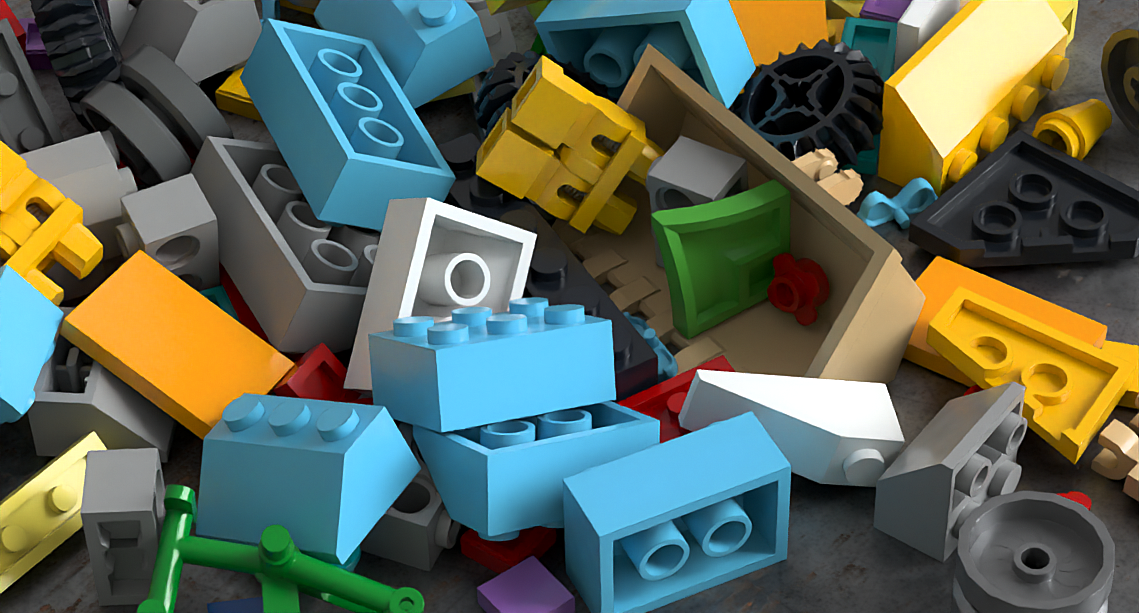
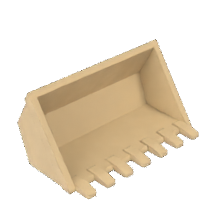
(870, 297)

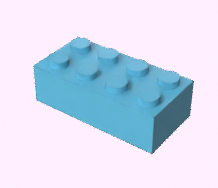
(342, 124)

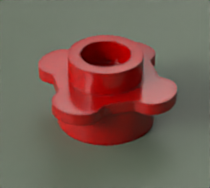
(798, 287)

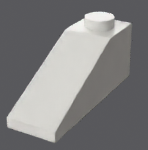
(822, 426)

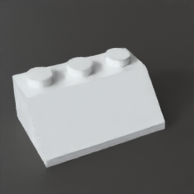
(434, 263)

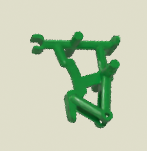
(274, 563)

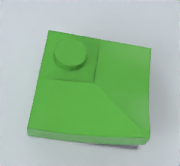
(722, 254)

